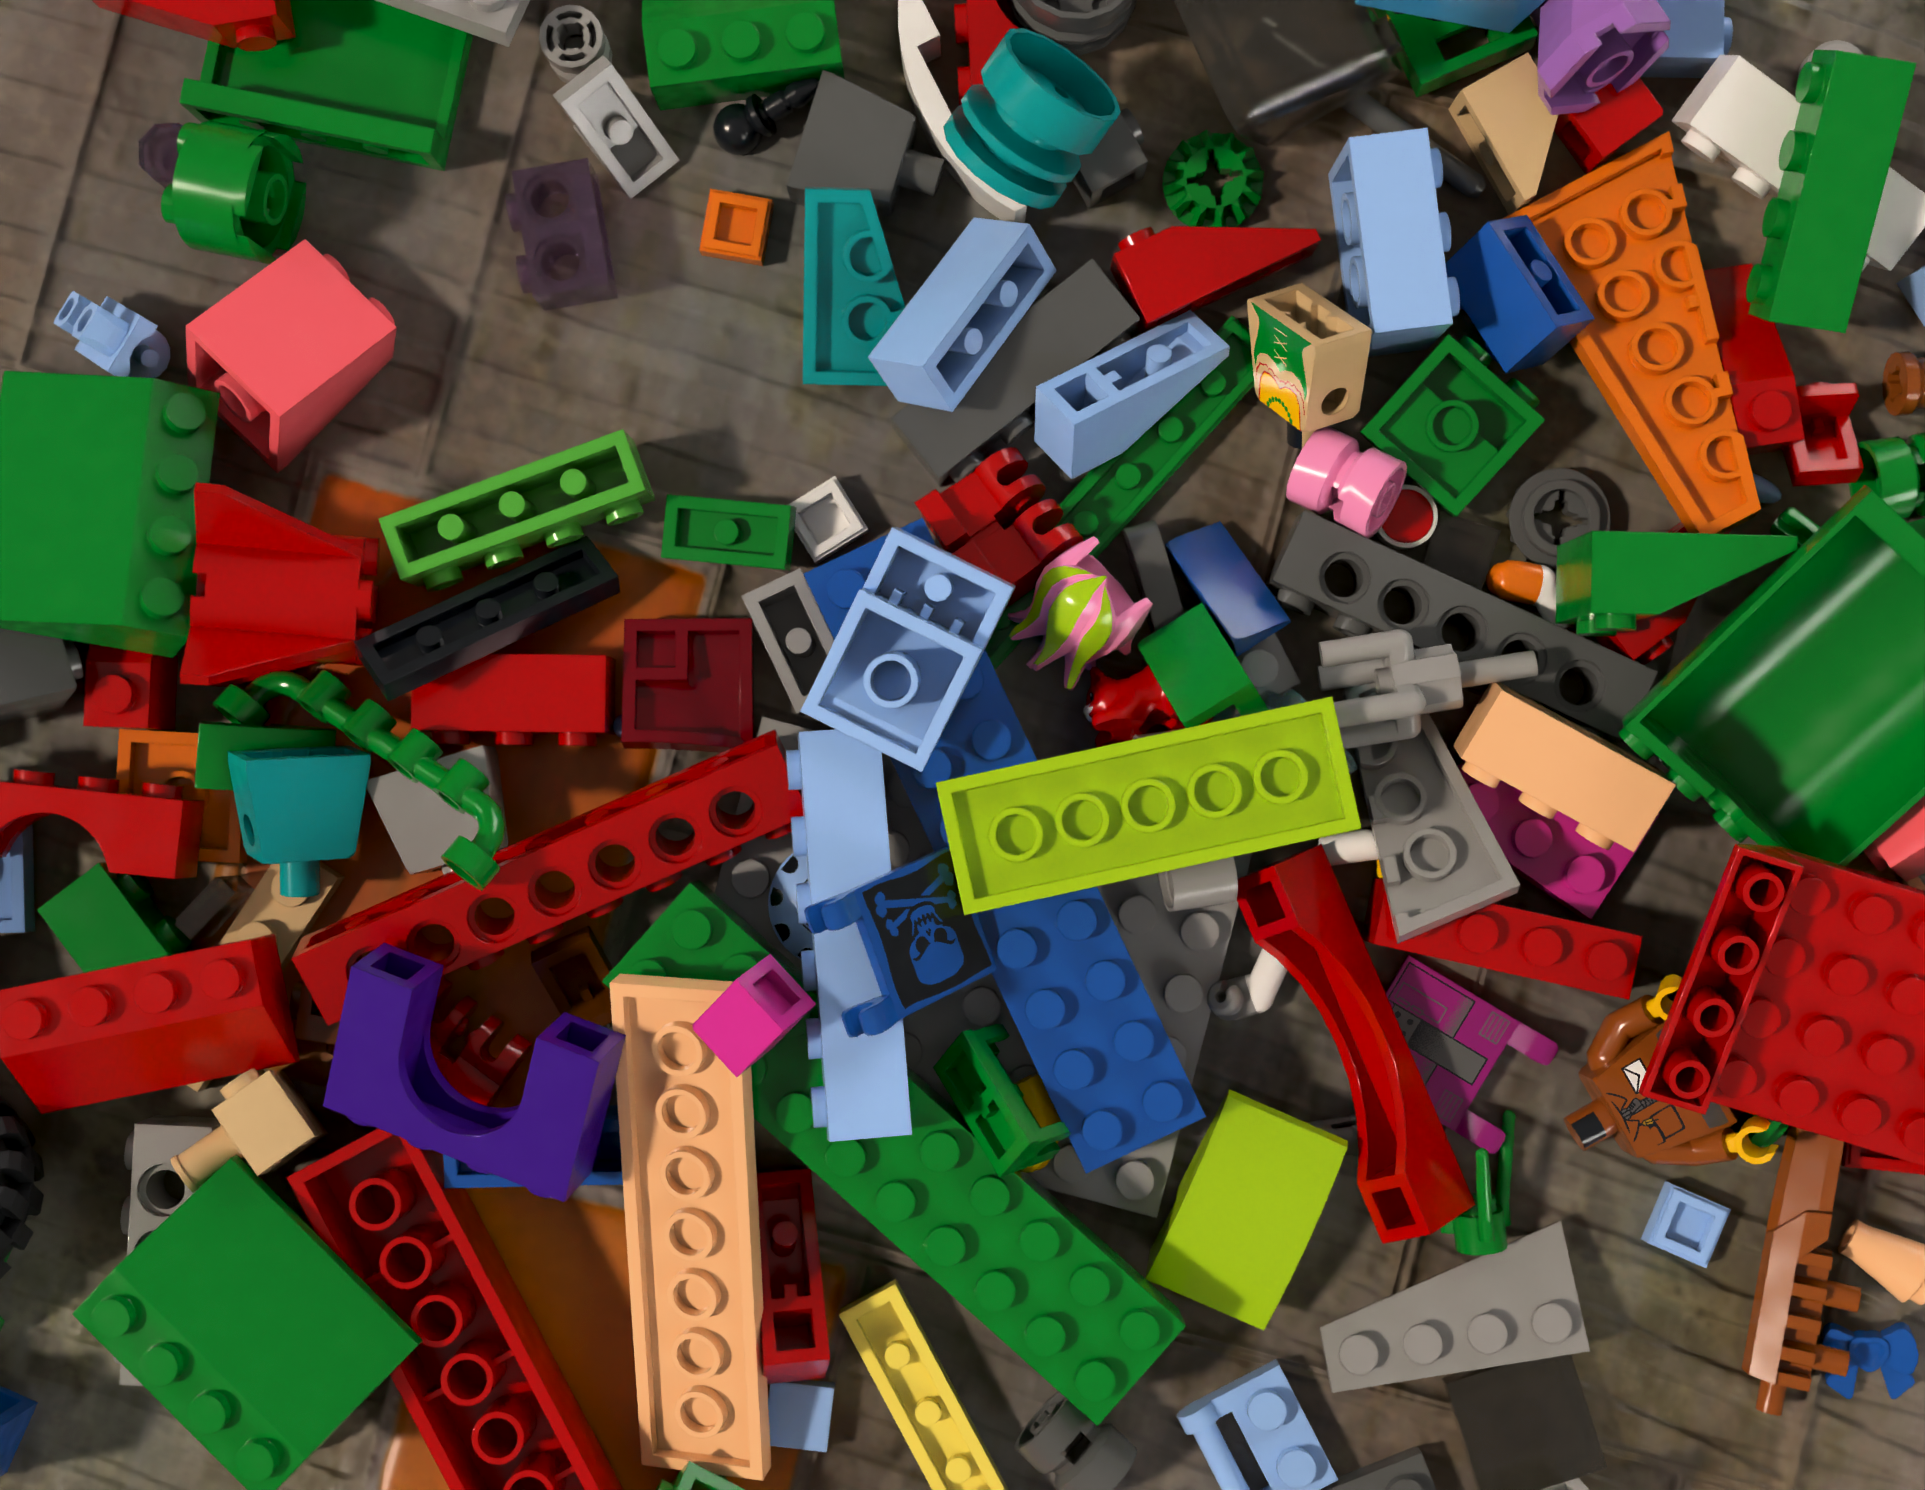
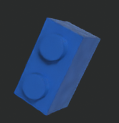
(1517, 294)

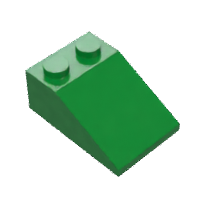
(1627, 576)

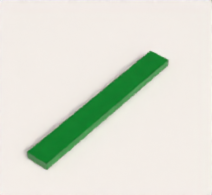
(1123, 485)

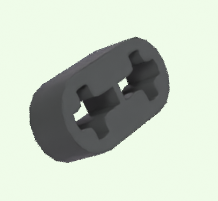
(1153, 573)

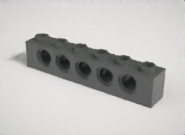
(1313, 543)

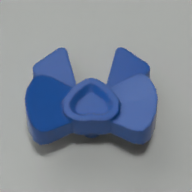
(1889, 1349)

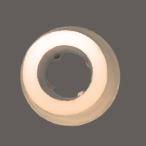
(1888, 1258)

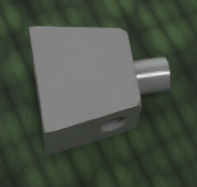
(421, 821)

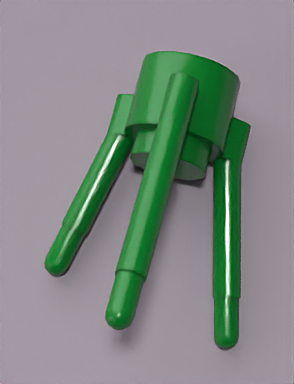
(1484, 1225)

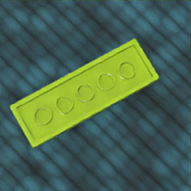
(1148, 805)

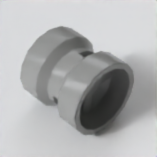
(579, 51)

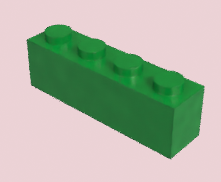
(1829, 189)

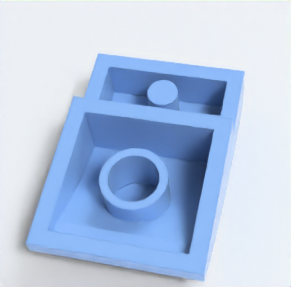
(907, 648)

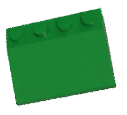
(101, 506)
(247, 1327)

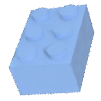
(1393, 239)

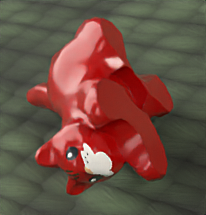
(1127, 706)

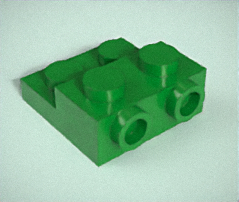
(1454, 422)

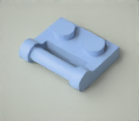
(1272, 1427)

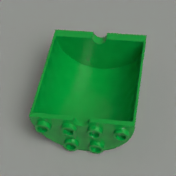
(1807, 695)

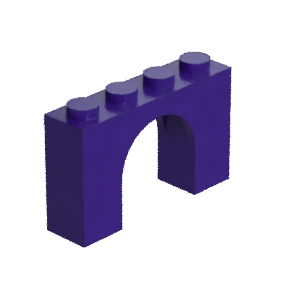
(390, 1081)

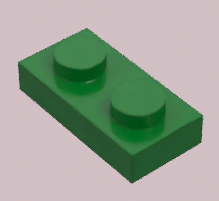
(728, 532)

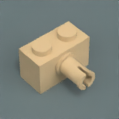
(258, 1121)

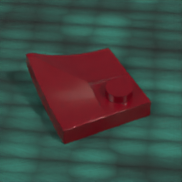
(688, 684)

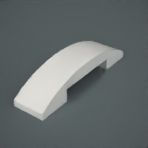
(919, 45)

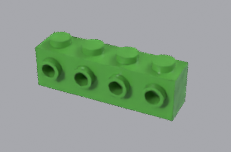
(517, 510)

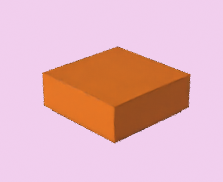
(736, 227)

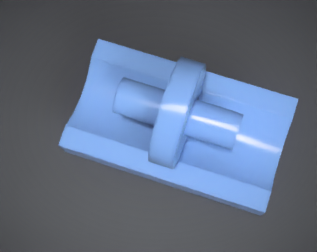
(114, 337)

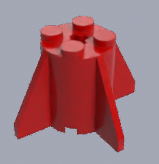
(272, 591)

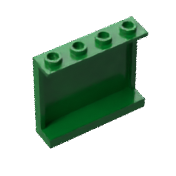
(348, 82)

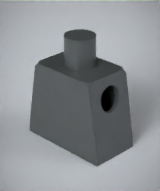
(860, 143)

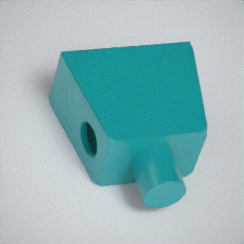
(300, 808)

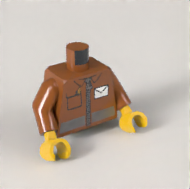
(1644, 1125)

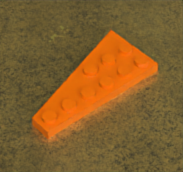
(1653, 330)

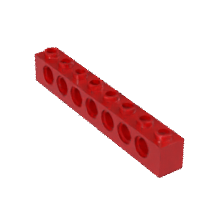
(570, 848)

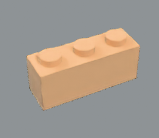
(1561, 768)

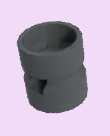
(1093, 1462)

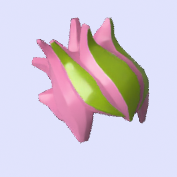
(1079, 613)

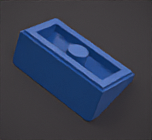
(1226, 586)

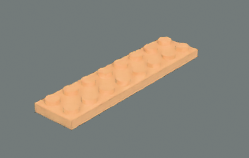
(690, 1233)

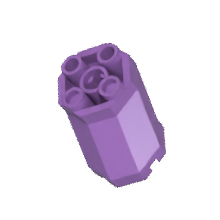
(1595, 45)

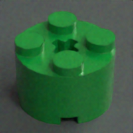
(235, 191)

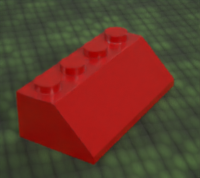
(148, 1025)

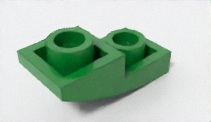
(219, 737)

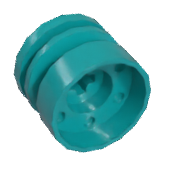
(1031, 119)

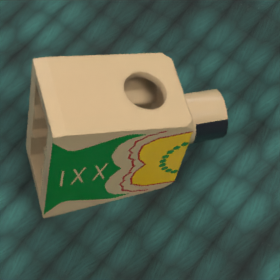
(1307, 359)

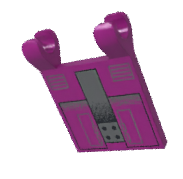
(1457, 1044)

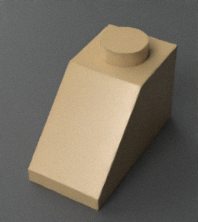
(1507, 129)

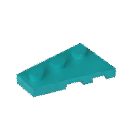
(847, 287)

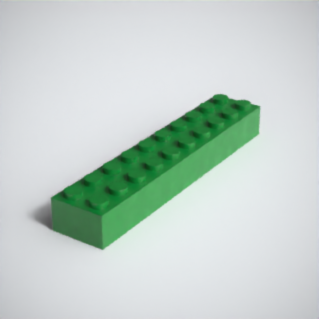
(984, 1238)

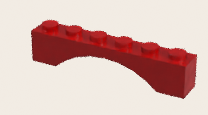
(1404, 1154)

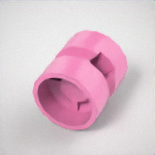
(1342, 479)

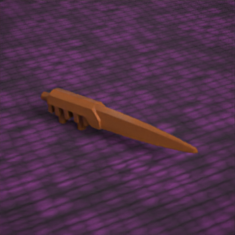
(1795, 1274)

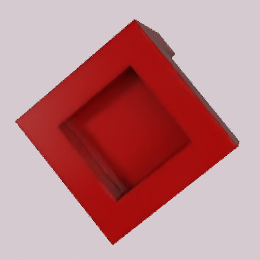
(1607, 126)

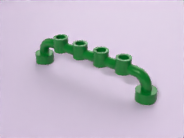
(412, 757)

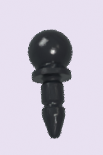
(741, 126)

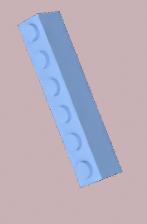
(845, 847)

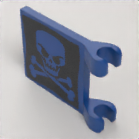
(912, 936)

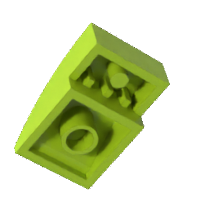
(1246, 1209)

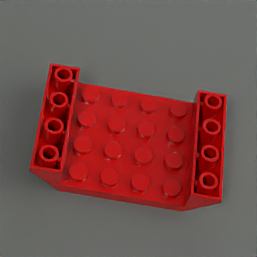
(1804, 1004)

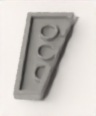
(1428, 831)
(1465, 1319)

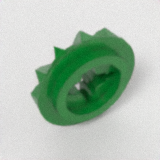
(1194, 203)

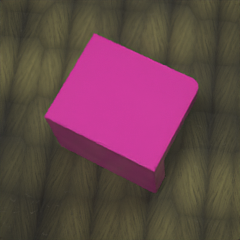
(753, 1015)

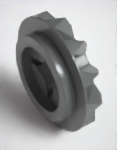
(1537, 495)

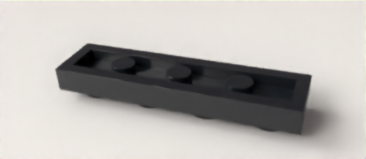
(487, 617)

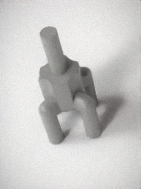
(1405, 682)

